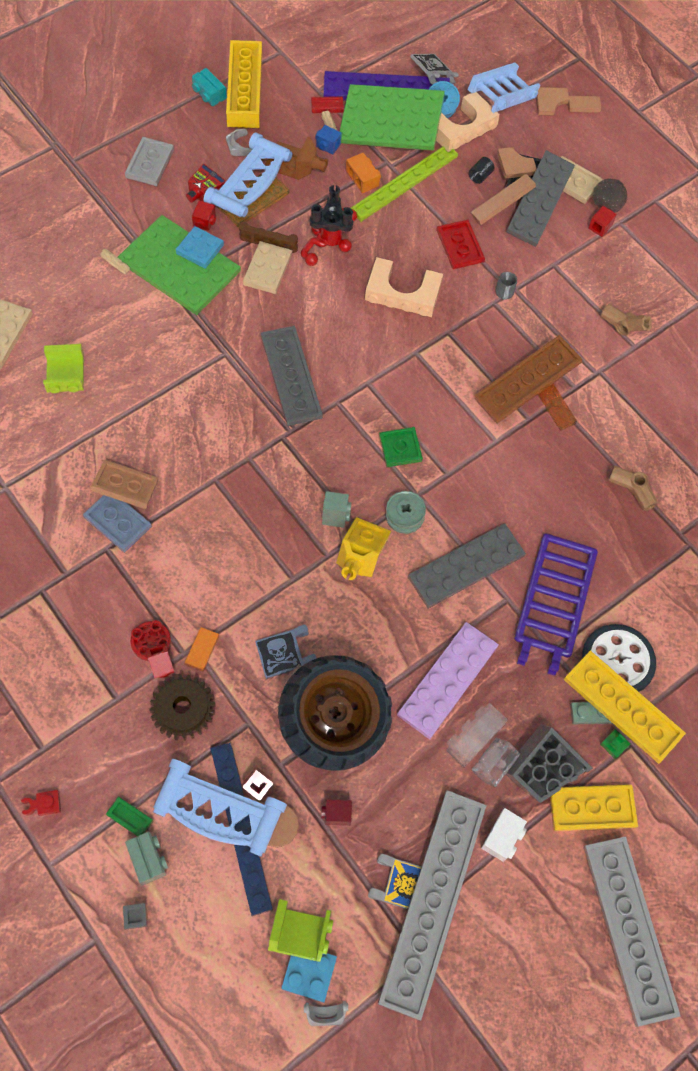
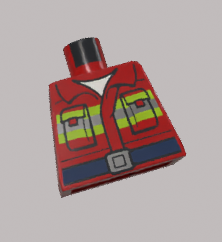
(201, 181)

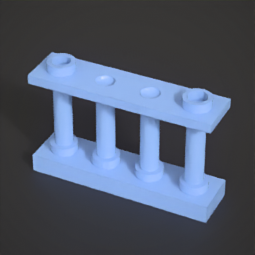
(503, 75)

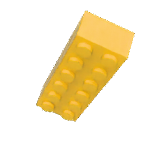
(244, 84)

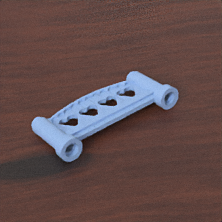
(261, 149)
(262, 816)

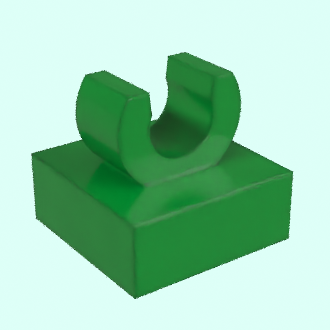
(615, 744)

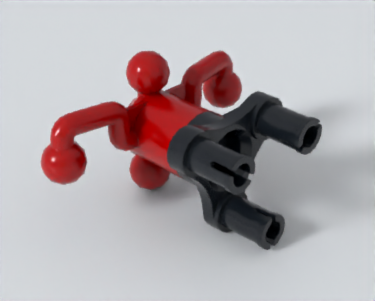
(329, 225)

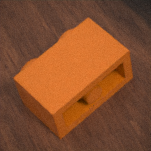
(363, 172)

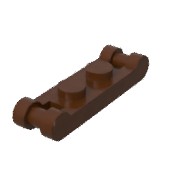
(255, 235)

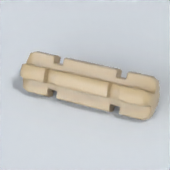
(326, 116)
(115, 261)

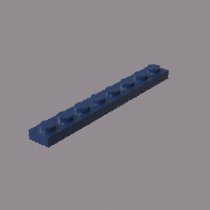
(249, 863)

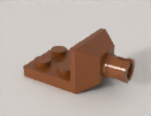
(302, 160)

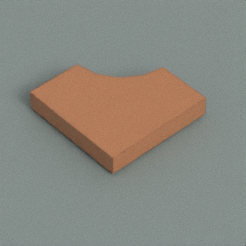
(551, 98)
(514, 164)

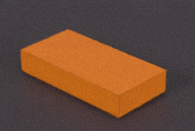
(202, 649)

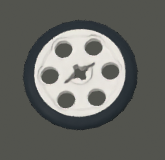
(628, 636)

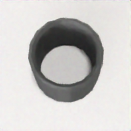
(506, 285)

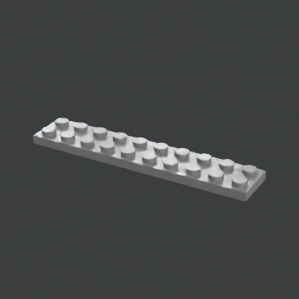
(432, 906)

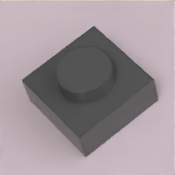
(135, 916)

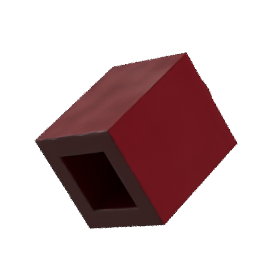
(337, 812)

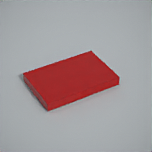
(460, 244)

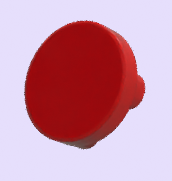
(147, 636)

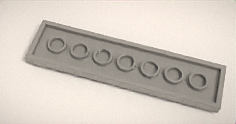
(631, 932)

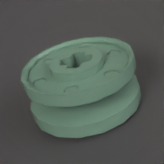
(405, 512)

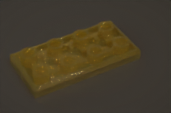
(274, 193)

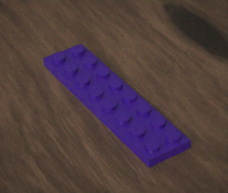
(338, 83)

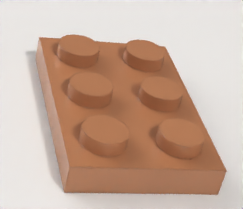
(124, 484)

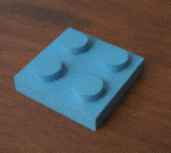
(199, 247)
(309, 977)

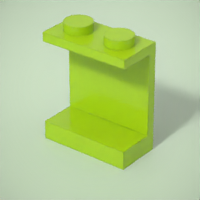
(64, 368)
(300, 933)

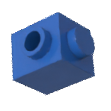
(328, 139)

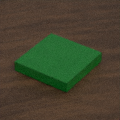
(400, 447)

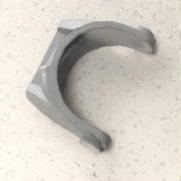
(234, 147)
(326, 1012)

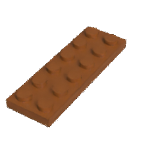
(528, 379)

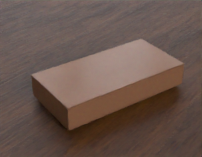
(584, 104)

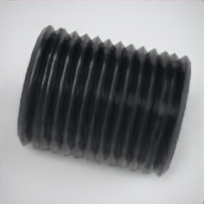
(481, 170)

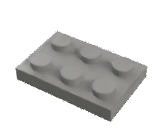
(149, 161)

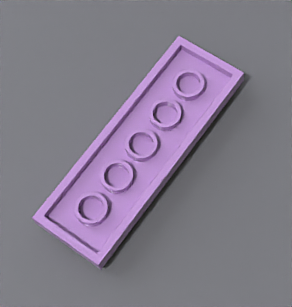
(447, 680)

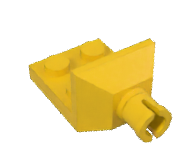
(361, 548)

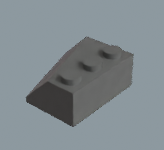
(546, 764)

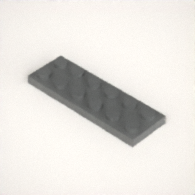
(540, 202)
(291, 376)
(466, 565)

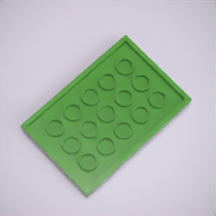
(392, 117)
(156, 261)

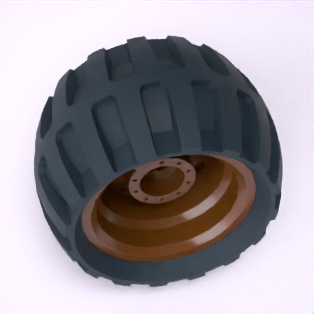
(310, 739)

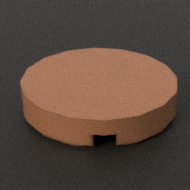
(285, 829)

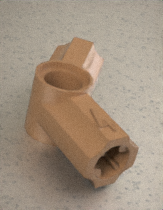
(626, 322)
(642, 492)

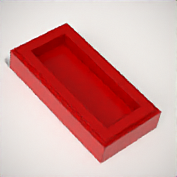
(332, 104)

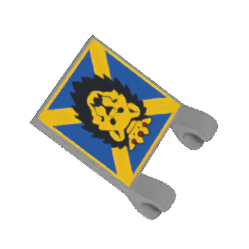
(400, 882)

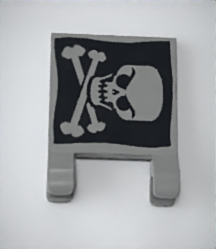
(433, 67)

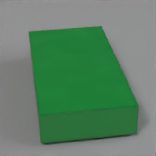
(129, 817)

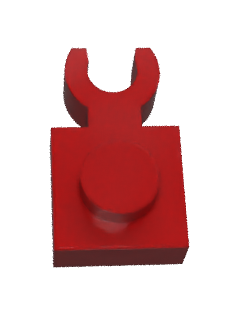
(45, 803)

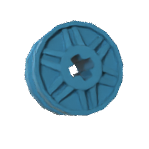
(451, 97)

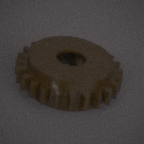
(188, 722)

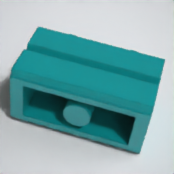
(209, 87)

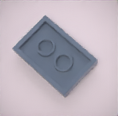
(117, 522)

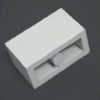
(504, 835)

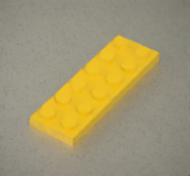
(624, 707)

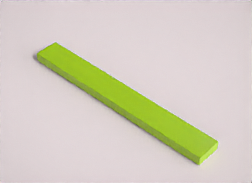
(403, 183)

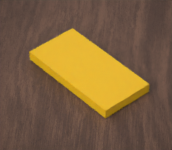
(593, 808)

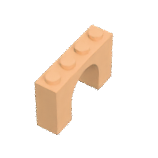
(483, 119)
(418, 302)

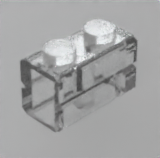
(496, 762)

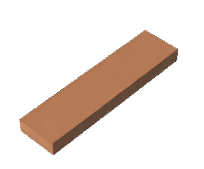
(503, 199)

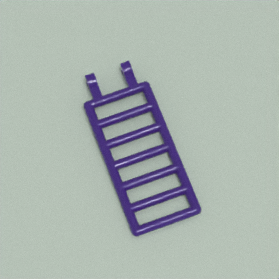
(579, 601)

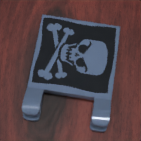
(281, 652)

